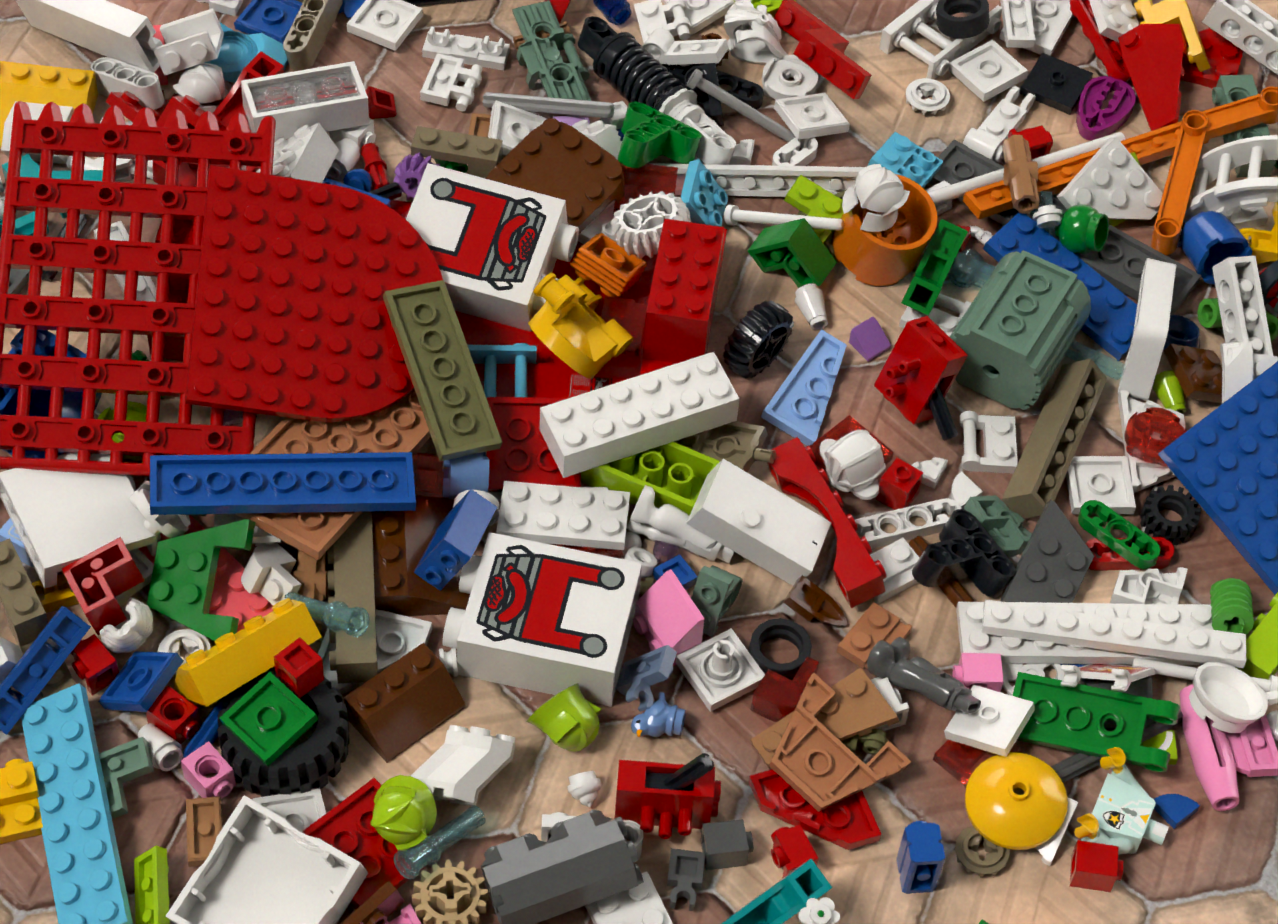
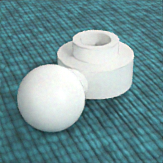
(633, 552)

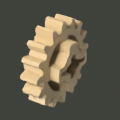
(450, 881)

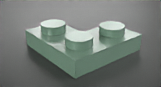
(122, 765)

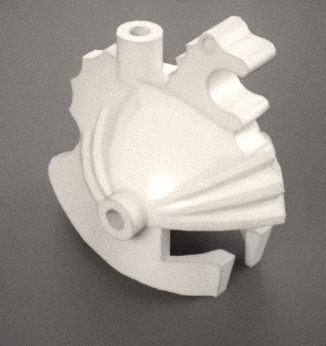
(752, 33)

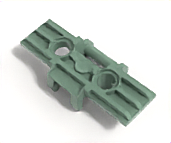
(543, 54)

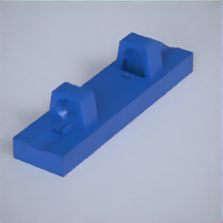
(39, 665)

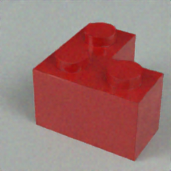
(99, 579)

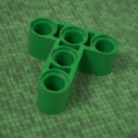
(654, 134)

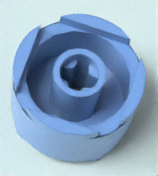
(465, 474)

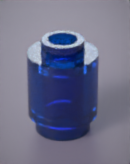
(614, 10)

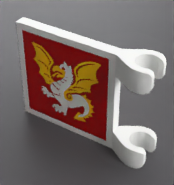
(1121, 674)

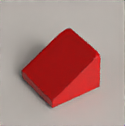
(380, 103)

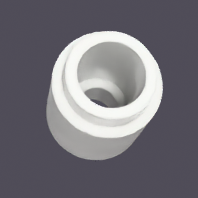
(985, 144)
(345, 159)

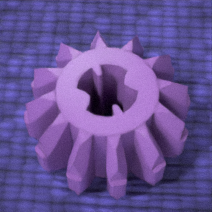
(410, 172)

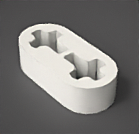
(791, 152)

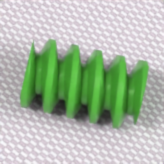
(1231, 606)

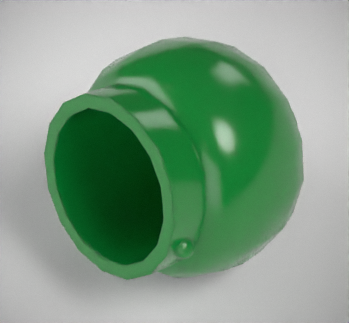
(1083, 229)

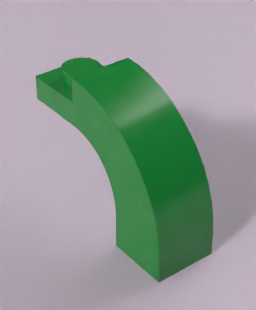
(934, 267)

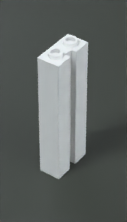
(97, 27)

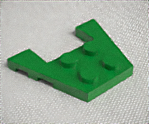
(187, 572)

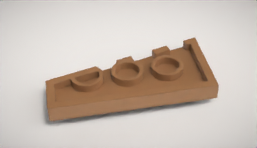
(851, 712)

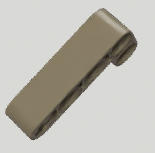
(309, 32)

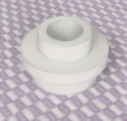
(1048, 216)

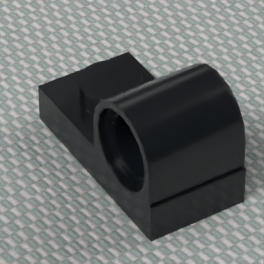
(711, 105)

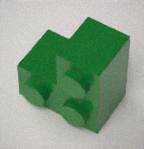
(796, 250)

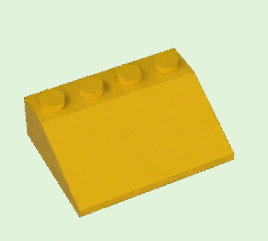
(44, 85)
(244, 654)

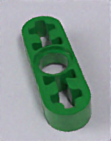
(1121, 547)

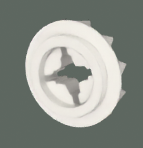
(924, 88)
(190, 639)

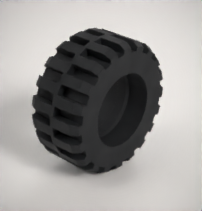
(299, 766)

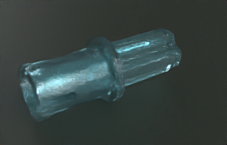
(1108, 365)

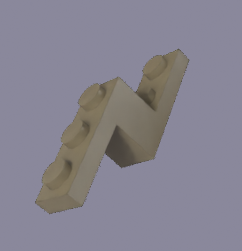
(478, 152)
(26, 612)

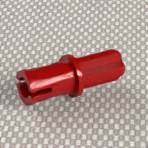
(375, 165)

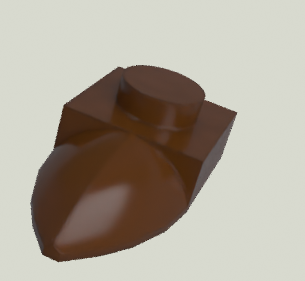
(813, 602)

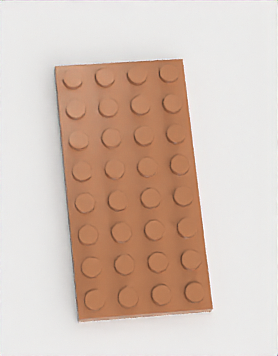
(391, 430)

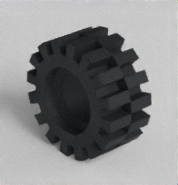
(1174, 501)

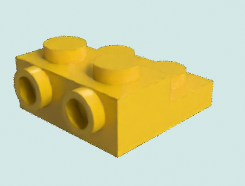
(19, 802)

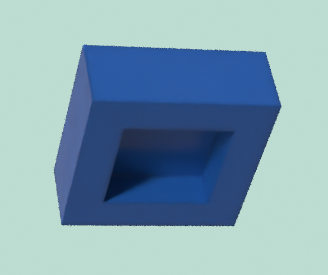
(680, 568)

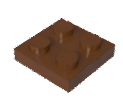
(1196, 371)

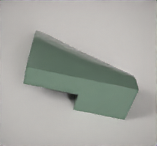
(1000, 523)

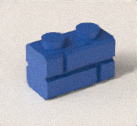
(920, 857)

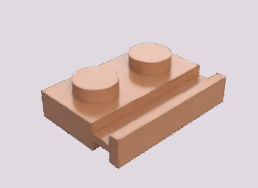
(871, 628)

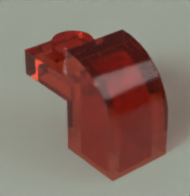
(778, 695)

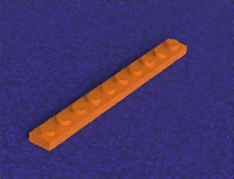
(1056, 176)

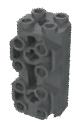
(574, 868)

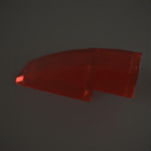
(428, 474)

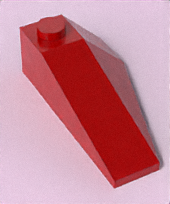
(1155, 66)

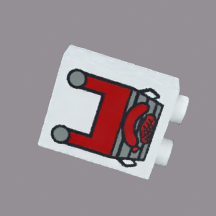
(491, 242)
(544, 617)

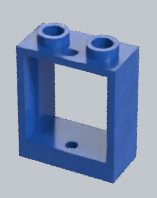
(455, 539)

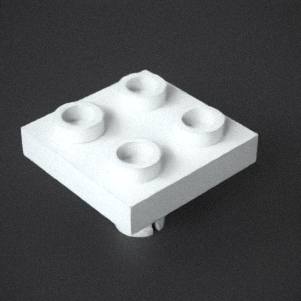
(720, 669)

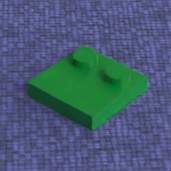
(268, 718)

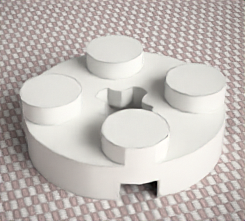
(777, 72)
(169, 525)

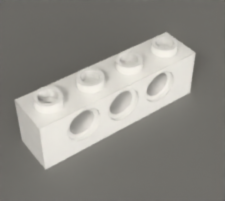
(1247, 29)
(1242, 303)

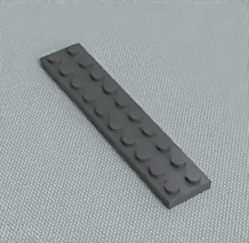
(1119, 260)

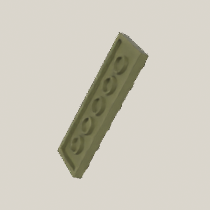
(442, 370)

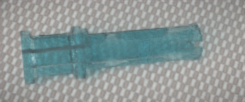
(335, 615)
(429, 851)

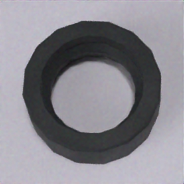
(962, 26)
(785, 630)

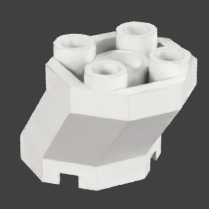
(465, 764)

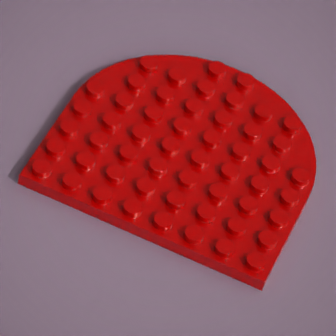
(295, 298)

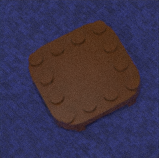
(565, 166)

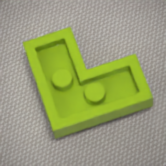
(814, 202)

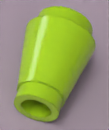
(1169, 391)

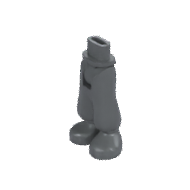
(919, 676)

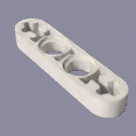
(904, 527)

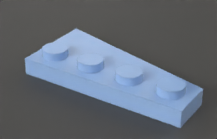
(804, 395)

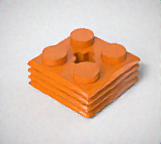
(608, 265)

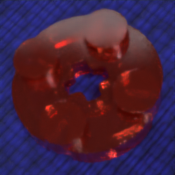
(1143, 425)

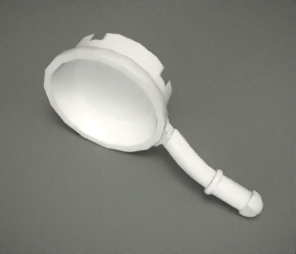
(1228, 697)

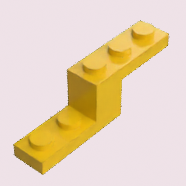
(1176, 13)

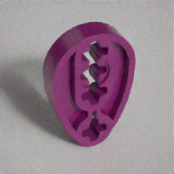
(1110, 118)

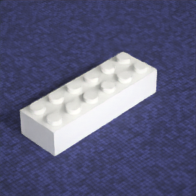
(638, 414)

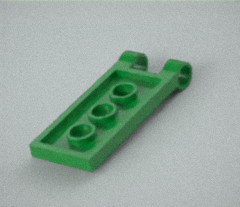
(1076, 717)

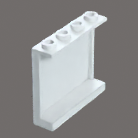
(71, 514)

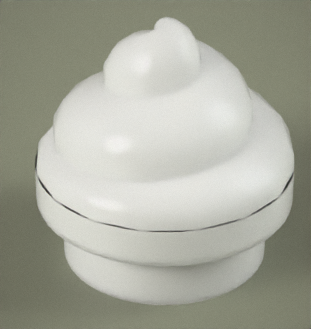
(584, 787)

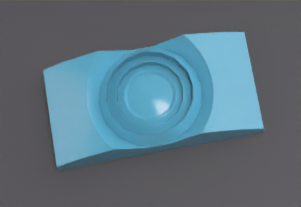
(240, 48)

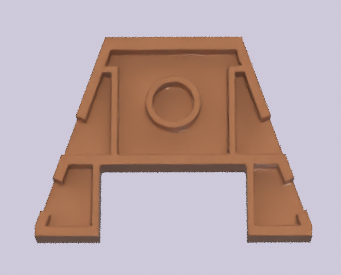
(819, 763)

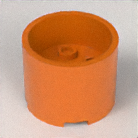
(889, 254)

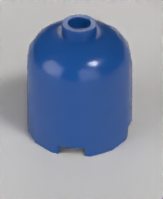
(1210, 240)

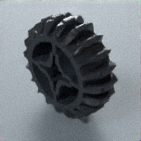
(758, 339)

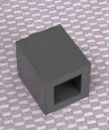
(726, 844)

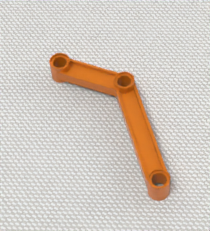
(1194, 130)

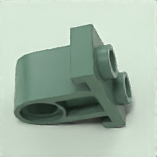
(714, 595)

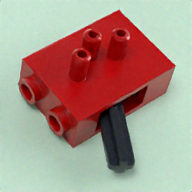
(922, 373)
(668, 795)

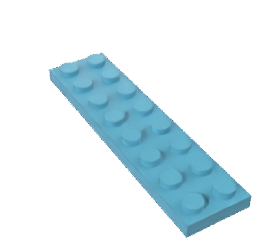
(75, 810)

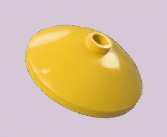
(1010, 818)

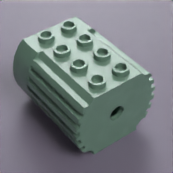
(1020, 328)

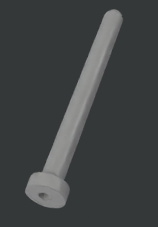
(698, 81)

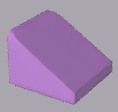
(869, 339)

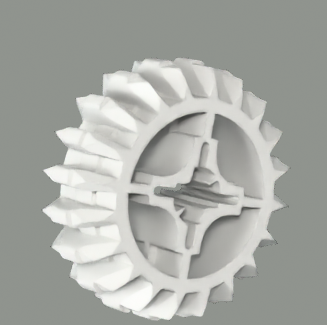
(641, 221)

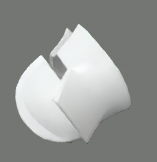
(203, 83)
(879, 192)

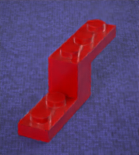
(822, 48)
(188, 105)

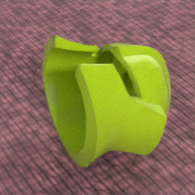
(568, 719)
(404, 811)

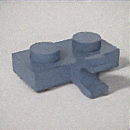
(643, 672)

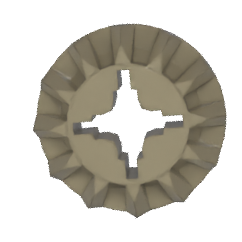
(966, 853)

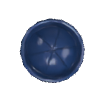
(1182, 332)

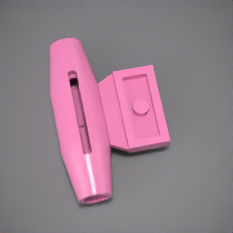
(1220, 754)

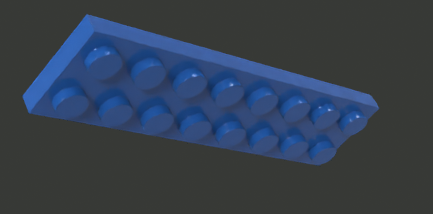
(281, 483)

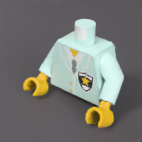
(1121, 810)

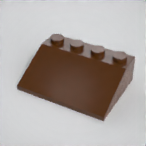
(398, 548)

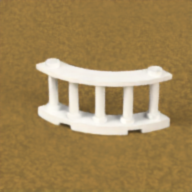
(1242, 193)

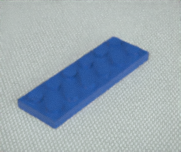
(1111, 311)

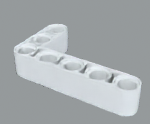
(1149, 328)

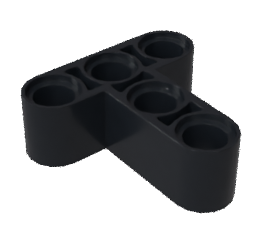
(962, 553)

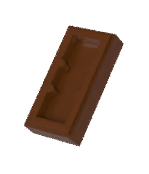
(377, 907)

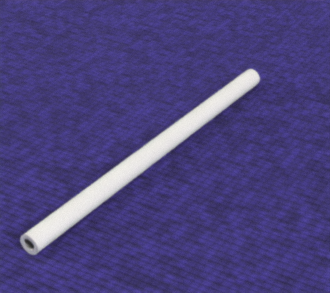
(958, 189)

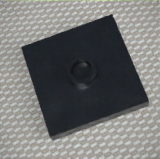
(1056, 83)

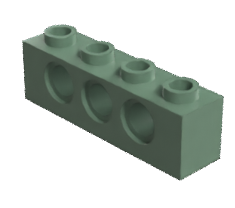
(1234, 88)

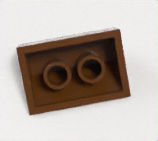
(404, 702)

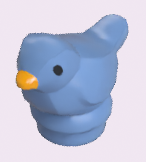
(659, 719)

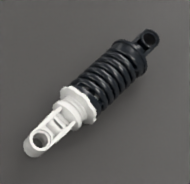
(644, 80)

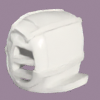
(854, 463)

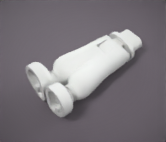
(670, 526)

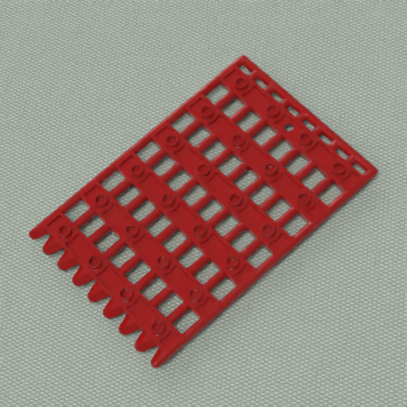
(104, 256)

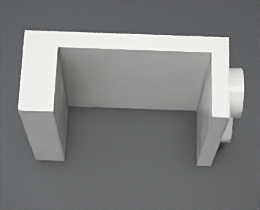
(189, 42)

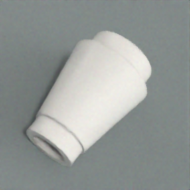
(811, 304)
(164, 750)

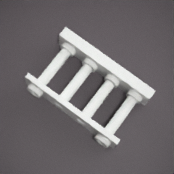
(915, 20)

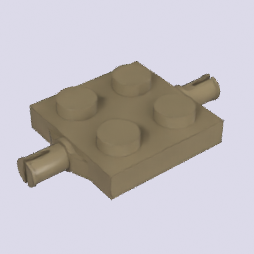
(734, 442)

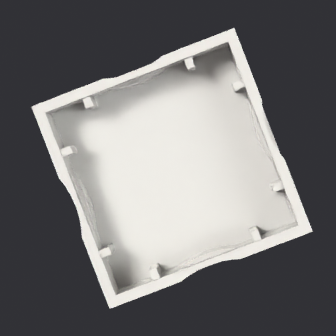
(268, 875)

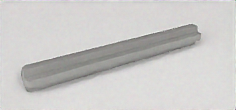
(552, 105)

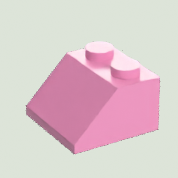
(669, 616)

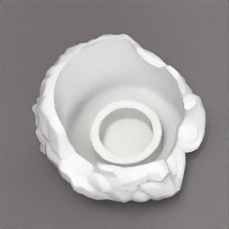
(130, 633)

